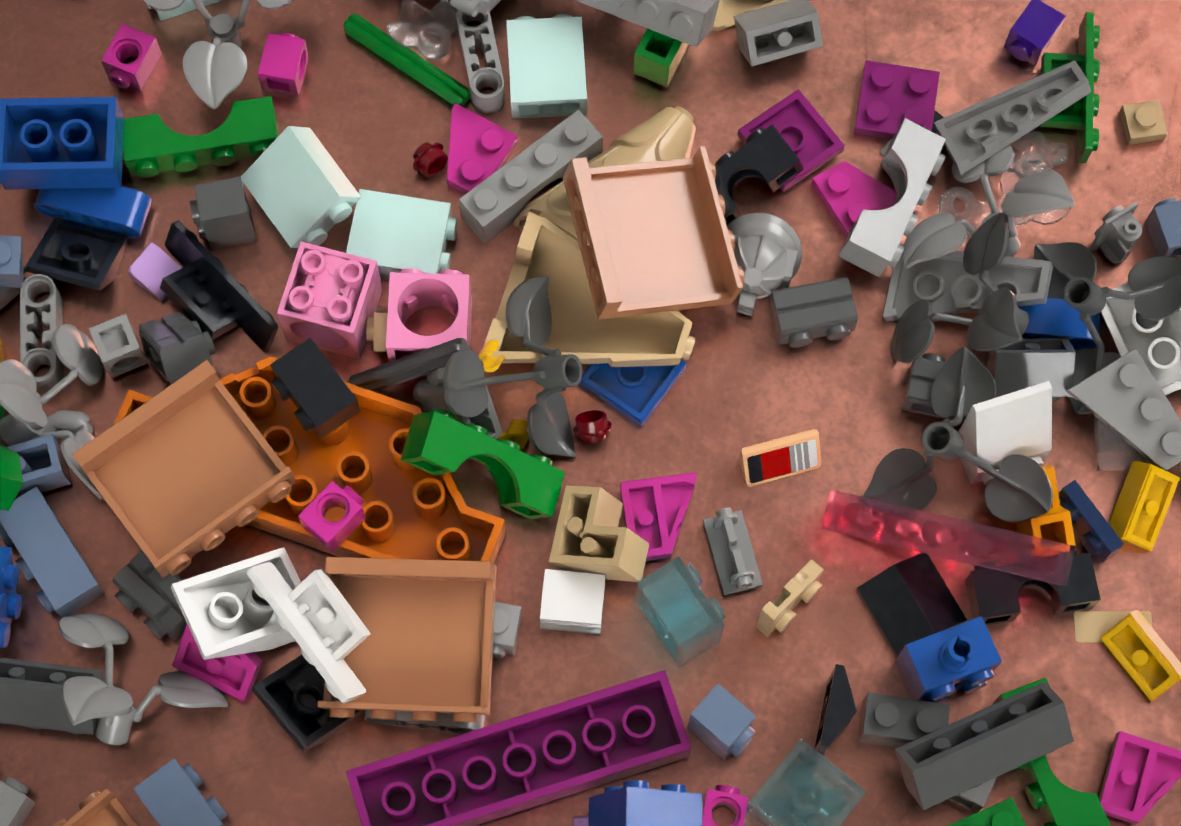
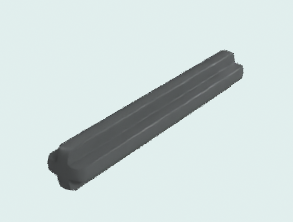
(408, 366)

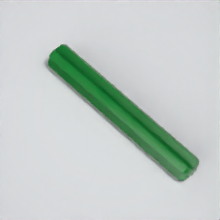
(406, 60)

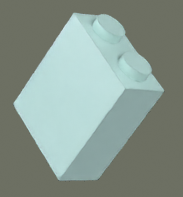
(546, 66)
(300, 187)
(402, 232)

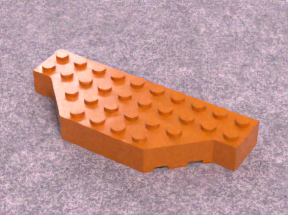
(404, 507)

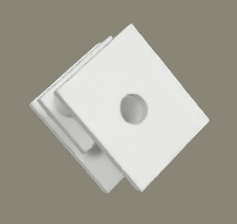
(572, 601)

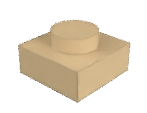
(1143, 122)
(377, 329)

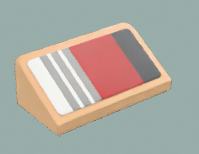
(780, 458)

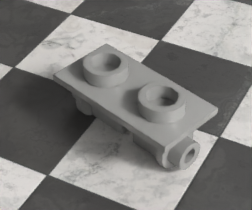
(1117, 233)
(732, 551)

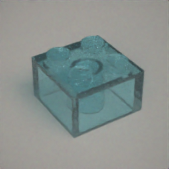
(680, 610)
(805, 792)

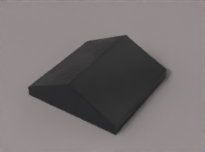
(78, 254)
(910, 602)
(293, 698)
(836, 710)

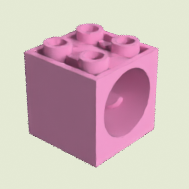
(415, 290)
(330, 299)

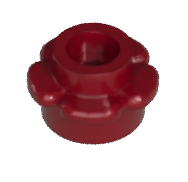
(429, 159)
(592, 426)

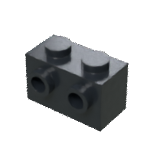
(314, 388)

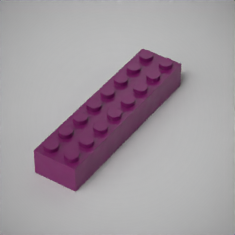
(526, 759)

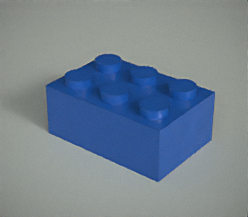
(61, 143)

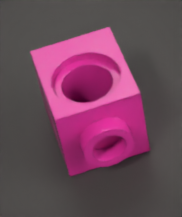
(126, 44)
(283, 64)
(333, 533)
(727, 797)

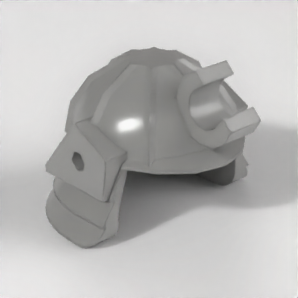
(767, 253)

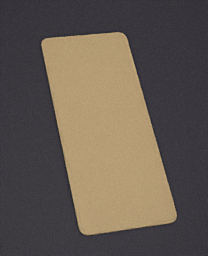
(1093, 624)

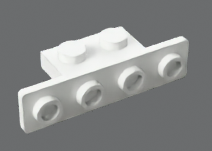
(318, 622)

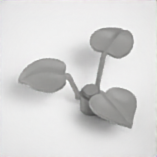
(221, 66)
(1032, 195)
(25, 405)
(92, 698)

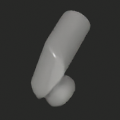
(69, 421)

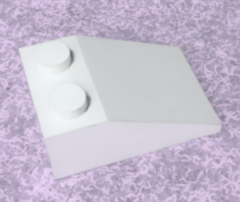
(1154, 340)
(1008, 426)
(227, 611)

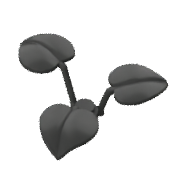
(1154, 287)
(530, 318)
(997, 322)
(903, 478)

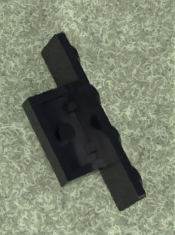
(211, 293)

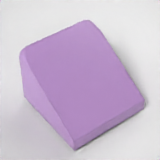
(151, 269)

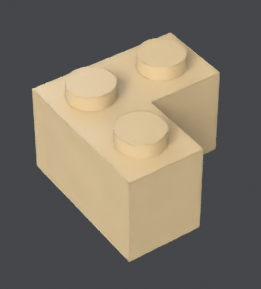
(590, 538)

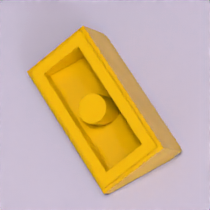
(1143, 504)
(1143, 654)

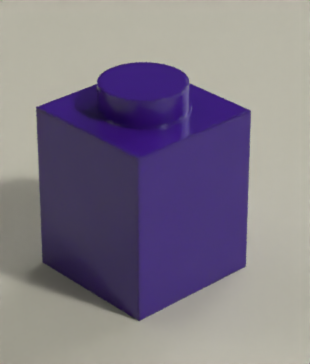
(1034, 31)

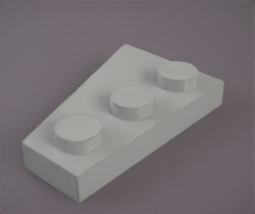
(1135, 407)

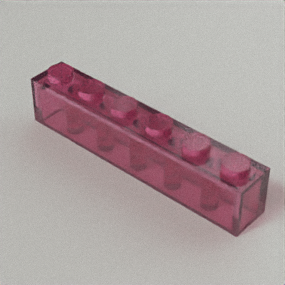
(949, 537)

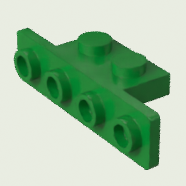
(1082, 112)

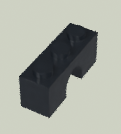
(762, 157)
(996, 599)

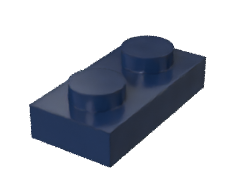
(1096, 532)

